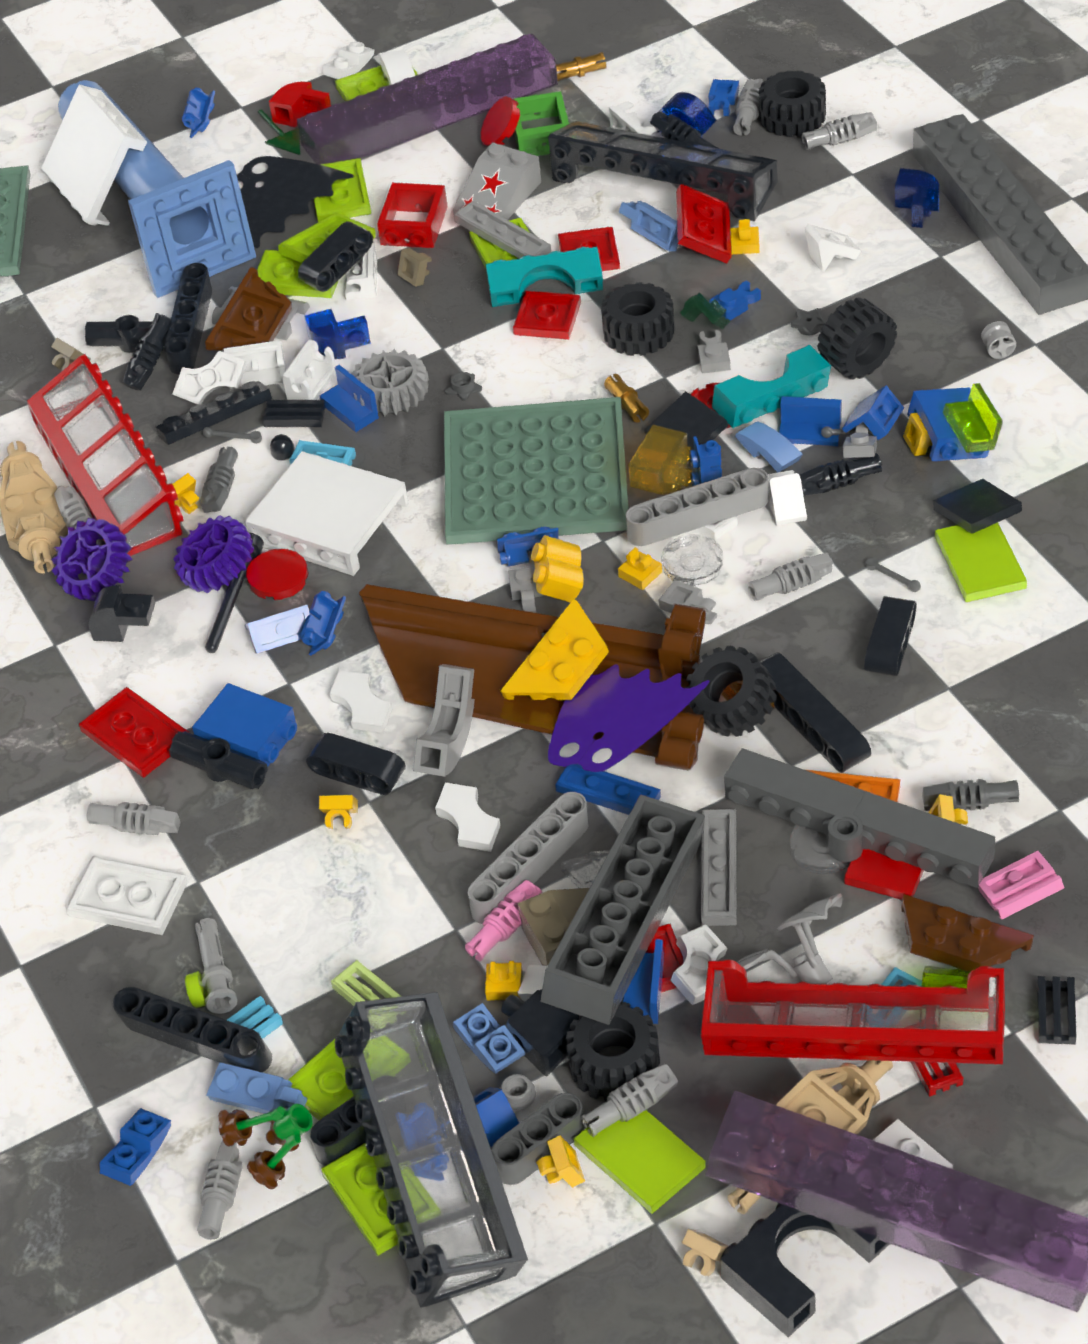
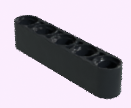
(188, 318)
(815, 716)
(181, 1019)

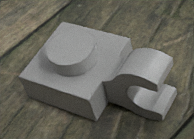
(860, 443)
(524, 588)
(687, 595)

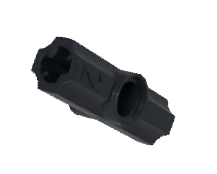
(123, 333)
(218, 760)

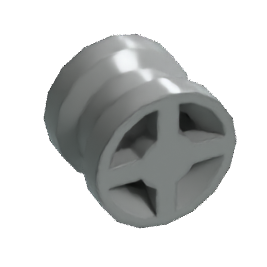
(998, 340)

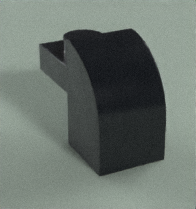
(116, 611)

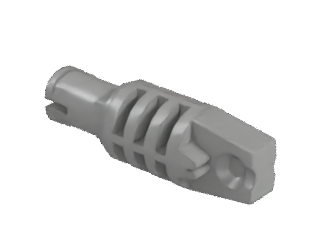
(747, 106)
(840, 130)
(72, 507)
(791, 576)
(134, 818)
(631, 1099)
(219, 1190)

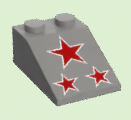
(501, 180)

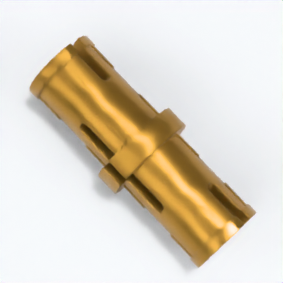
(580, 66)
(629, 397)

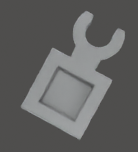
(713, 353)

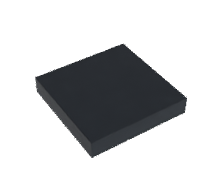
(693, 418)
(977, 506)

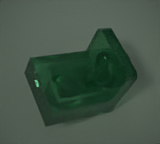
(712, 309)

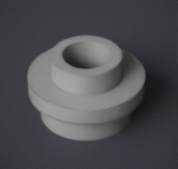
(519, 1084)

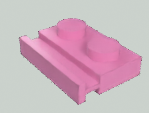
(1020, 884)

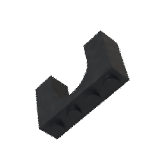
(766, 1283)

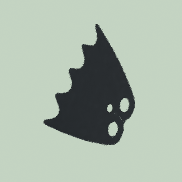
(285, 192)

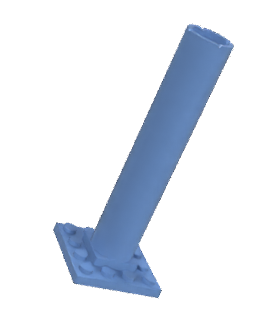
(178, 216)

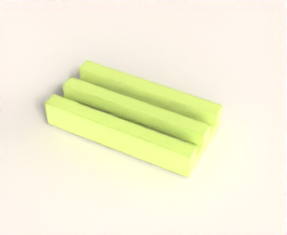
(350, 995)

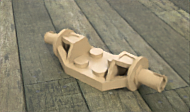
(30, 507)
(817, 1099)

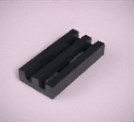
(294, 413)
(1056, 986)

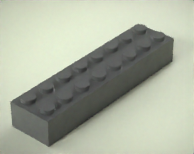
(622, 910)

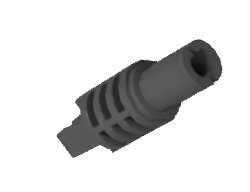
(219, 481)
(972, 794)

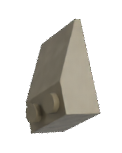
(548, 918)

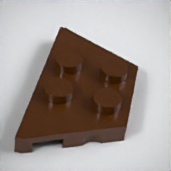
(251, 315)
(958, 937)

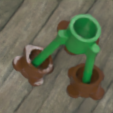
(285, 1129)

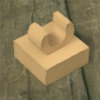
(703, 1246)

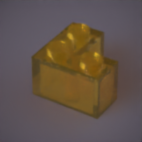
(661, 462)

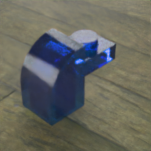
(691, 110)
(918, 192)
(337, 335)

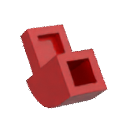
(296, 101)

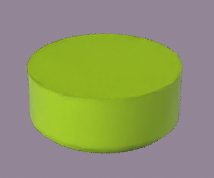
(195, 989)

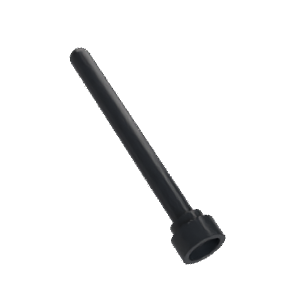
(230, 599)

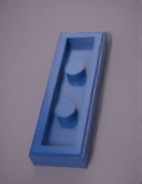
(604, 788)

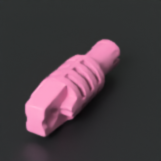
(501, 921)

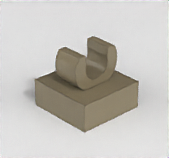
(413, 266)
(67, 354)

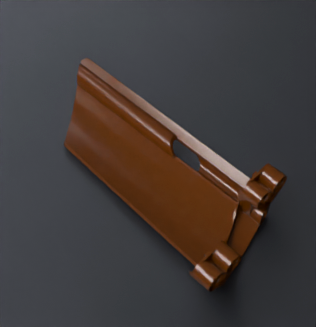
(429, 630)

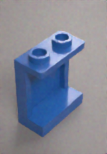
(930, 407)
(248, 723)

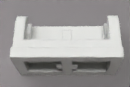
(629, 122)
(362, 277)
(264, 362)
(309, 373)

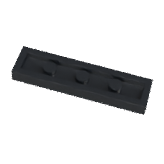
(207, 415)

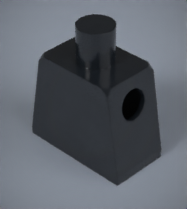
(539, 1030)

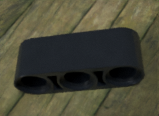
(335, 256)
(890, 636)
(356, 763)
(340, 1128)

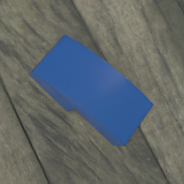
(137, 1146)

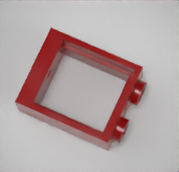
(412, 198)

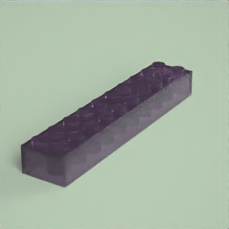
(427, 101)
(903, 1200)

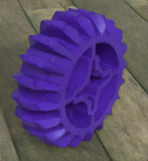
(213, 554)
(82, 555)

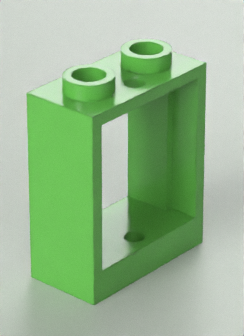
(549, 106)

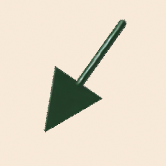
(286, 141)

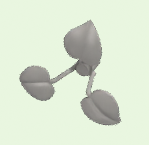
(808, 964)

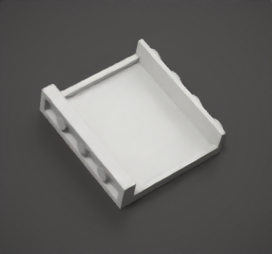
(90, 152)
(325, 511)

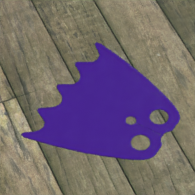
(622, 709)

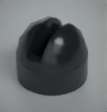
(281, 447)

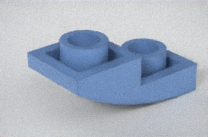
(773, 446)
(488, 1039)

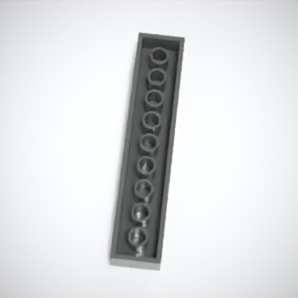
(1002, 214)

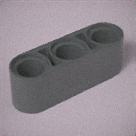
(544, 1123)

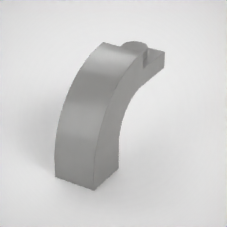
(447, 734)

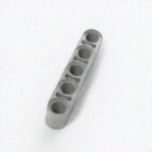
(697, 506)
(530, 853)

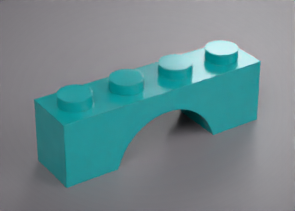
(576, 268)
(744, 399)

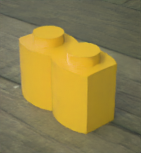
(557, 568)

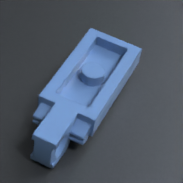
(651, 224)
(252, 1089)

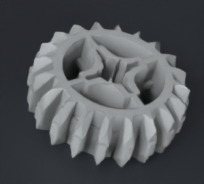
(395, 379)

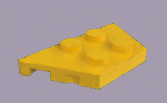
(560, 659)

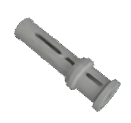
(216, 975)

